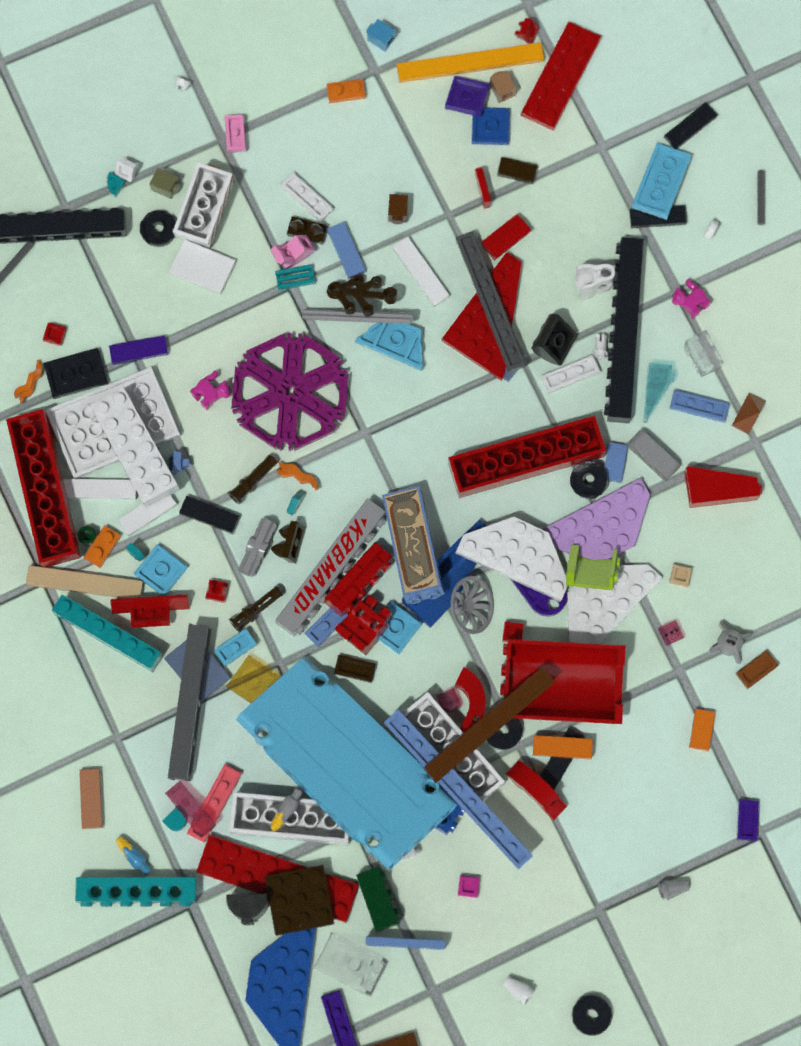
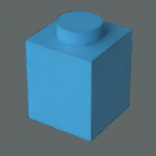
(381, 35)

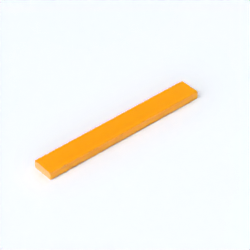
(470, 62)

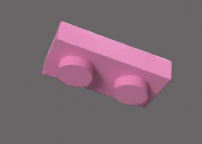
(235, 133)

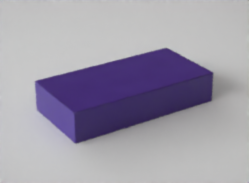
(747, 820)

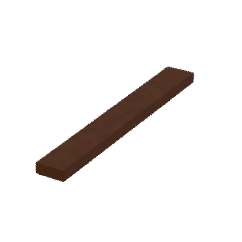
(488, 725)

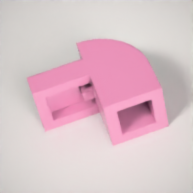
(294, 251)

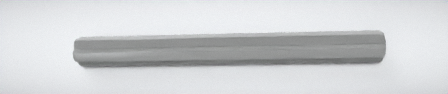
(340, 315)

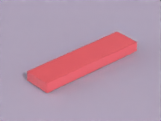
(218, 796)

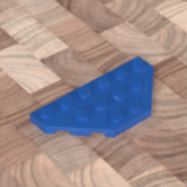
(280, 986)

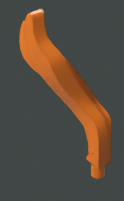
(27, 390)
(292, 470)

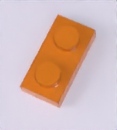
(346, 91)
(102, 546)

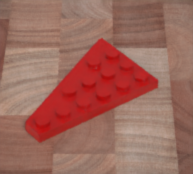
(471, 331)

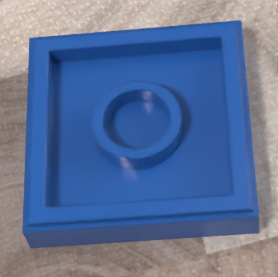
(491, 127)

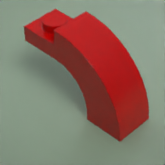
(473, 689)
(537, 789)

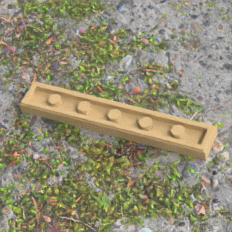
(83, 582)

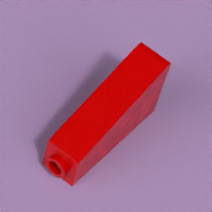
(715, 487)

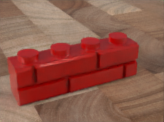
(358, 579)

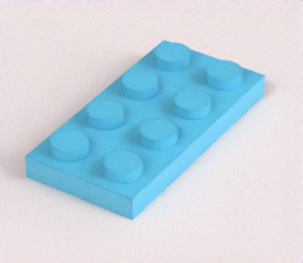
(661, 181)

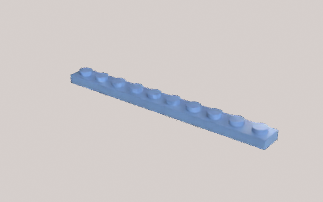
(460, 791)

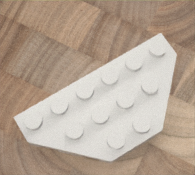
(517, 553)
(598, 611)

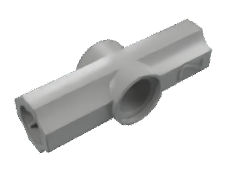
(257, 547)

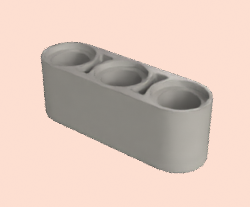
(653, 455)

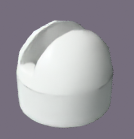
(183, 82)

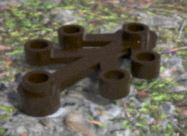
(340, 291)

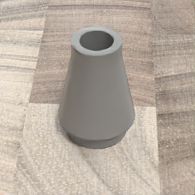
(673, 888)

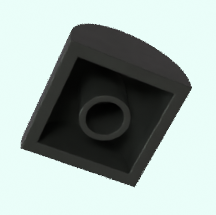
(554, 340)
(247, 906)

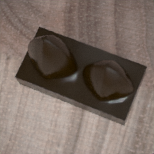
(315, 231)
(290, 548)

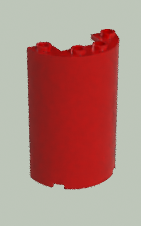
(584, 675)

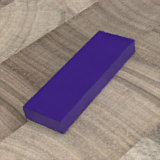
(138, 350)
(338, 1019)

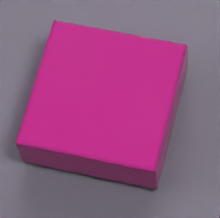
(468, 886)

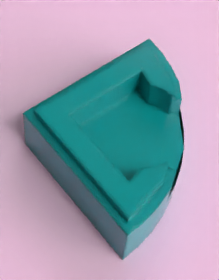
(115, 184)
(295, 502)

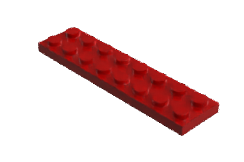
(248, 869)

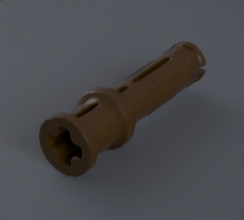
(246, 485)
(249, 617)

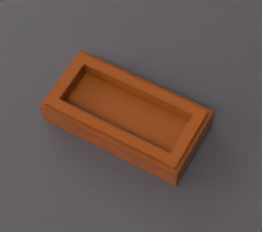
(757, 669)

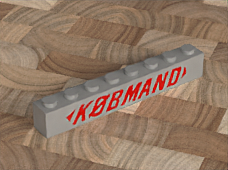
(331, 567)

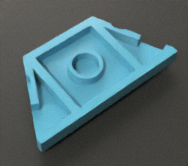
(395, 341)

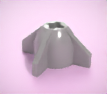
(730, 642)

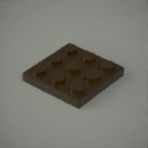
(299, 900)

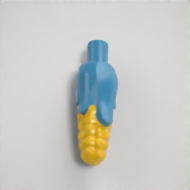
(133, 856)

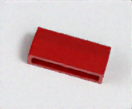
(505, 237)

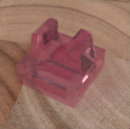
(448, 700)

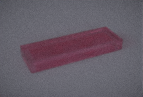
(190, 809)

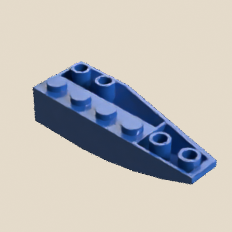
(452, 569)

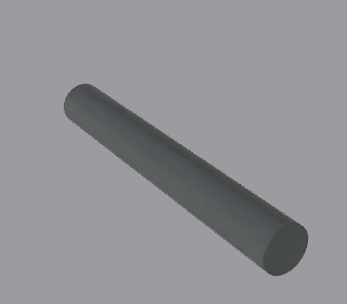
(761, 197)
(15, 260)

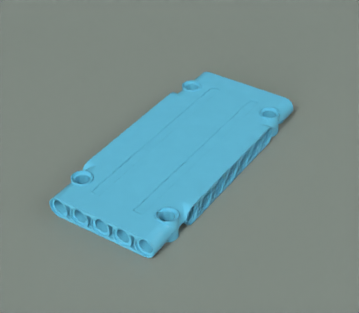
(346, 763)

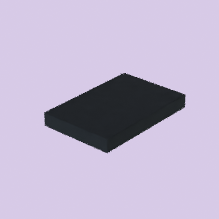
(75, 373)

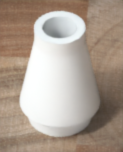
(520, 991)

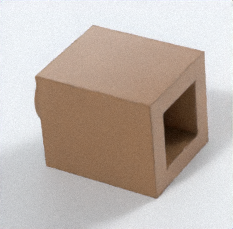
(502, 86)

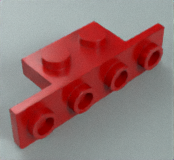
(149, 610)

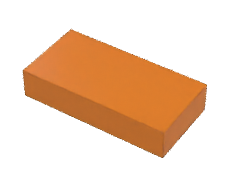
(701, 730)

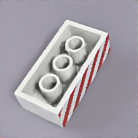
(203, 205)

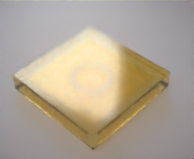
(252, 679)

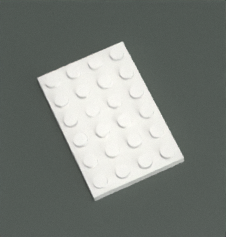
(82, 436)

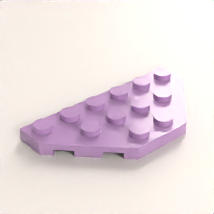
(604, 524)

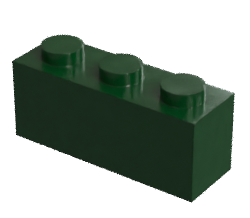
(378, 899)

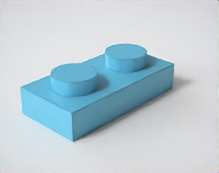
(235, 647)

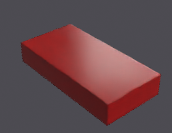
(482, 187)

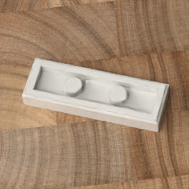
(306, 197)
(570, 374)
(143, 516)

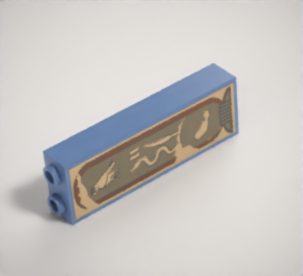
(413, 545)

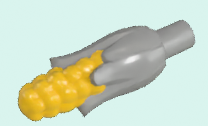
(286, 809)

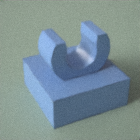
(177, 463)

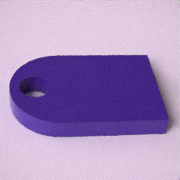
(539, 601)

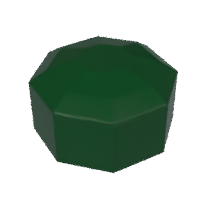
(86, 535)

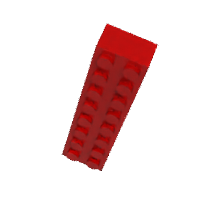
(526, 456)
(43, 488)

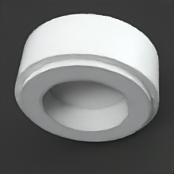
(711, 229)

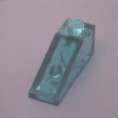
(658, 382)

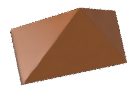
(748, 413)

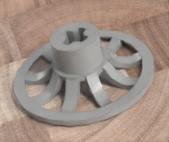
(466, 605)

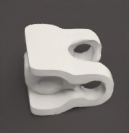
(589, 279)

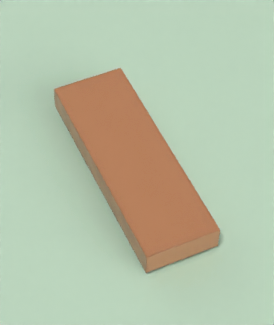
(90, 799)

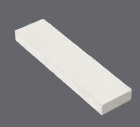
(420, 271)
(99, 489)

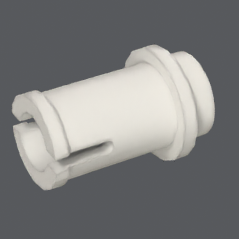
(600, 347)

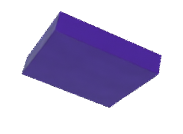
(467, 96)

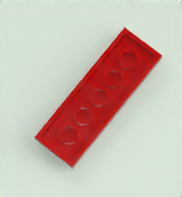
(560, 76)

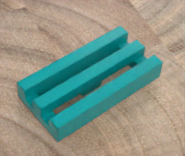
(294, 277)

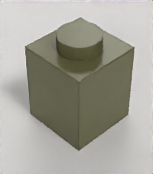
(164, 183)

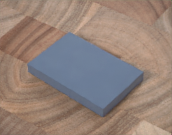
(215, 674)

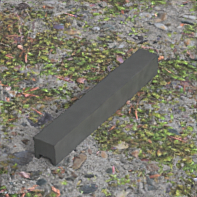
(189, 703)

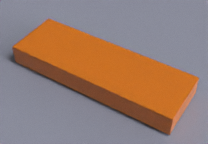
(562, 747)

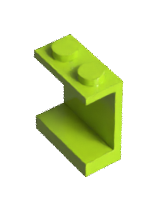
(592, 573)

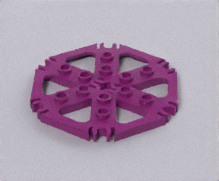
(303, 383)

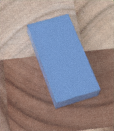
(615, 461)

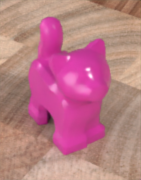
(694, 299)
(210, 394)

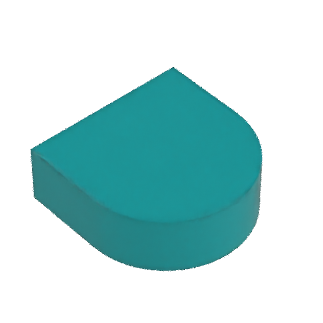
(134, 552)
(175, 820)

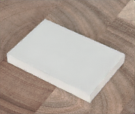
(202, 267)

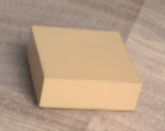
(680, 575)

